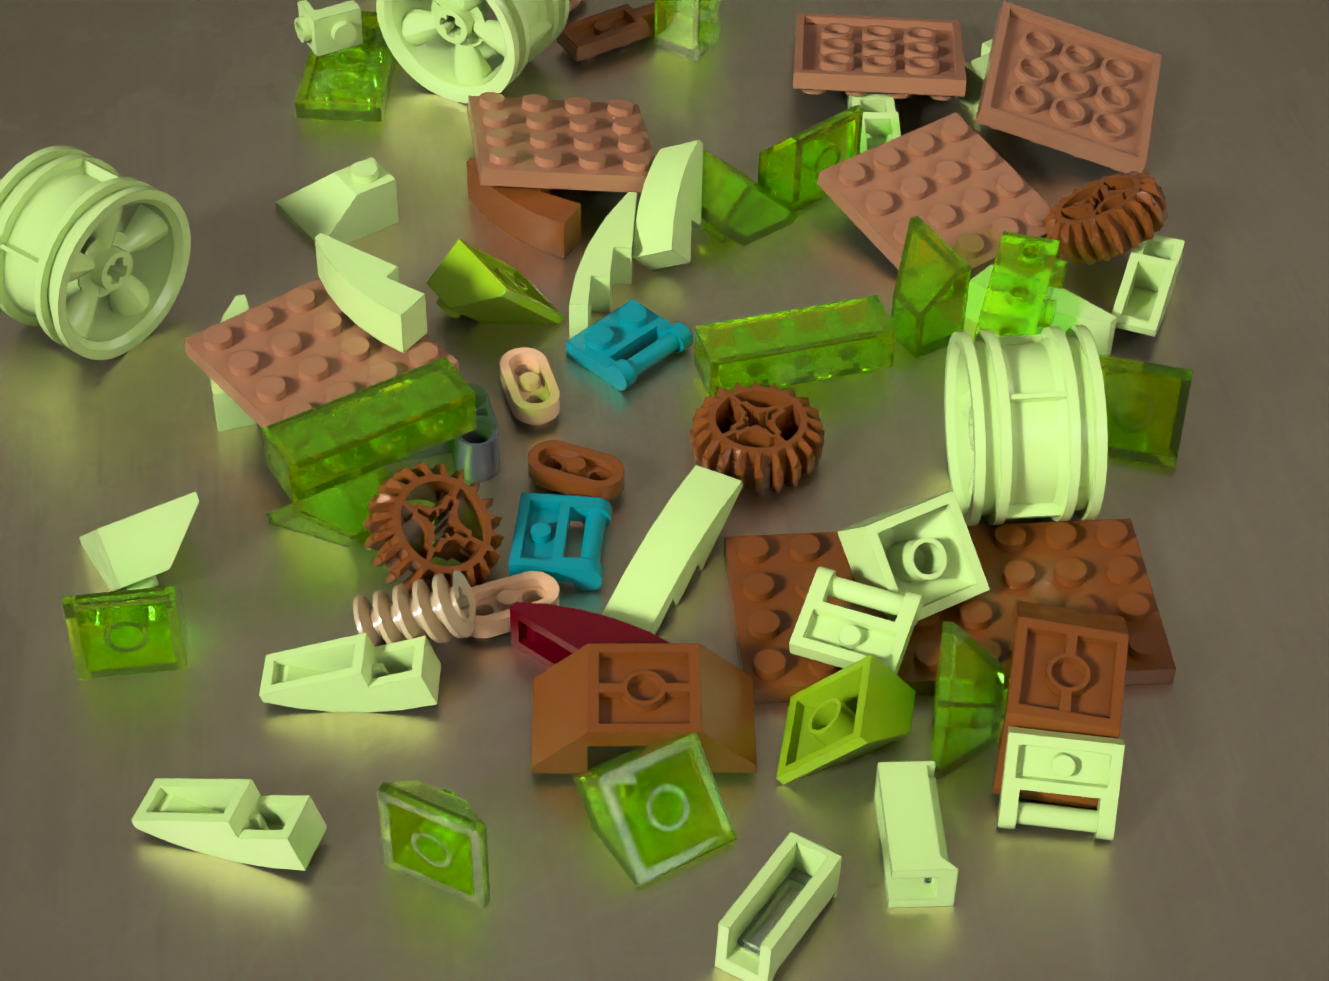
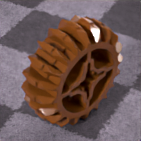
(1107, 217)
(758, 436)
(406, 532)

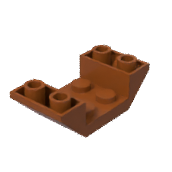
(1063, 679)
(640, 699)

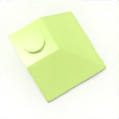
(344, 203)
(141, 545)
(917, 551)

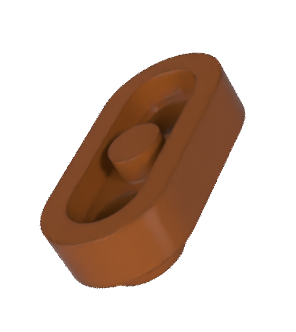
(575, 470)

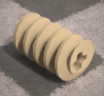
(429, 614)

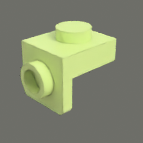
(329, 27)

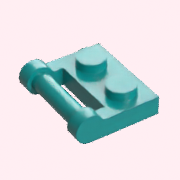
(627, 344)
(543, 536)

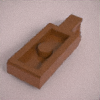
(607, 31)

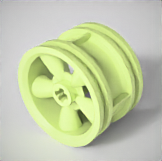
(459, 51)
(88, 251)
(1026, 425)

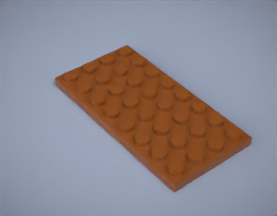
(1048, 563)

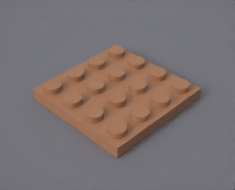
(879, 56)
(1070, 89)
(559, 143)
(946, 180)
(299, 355)

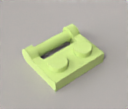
(845, 635)
(1063, 766)

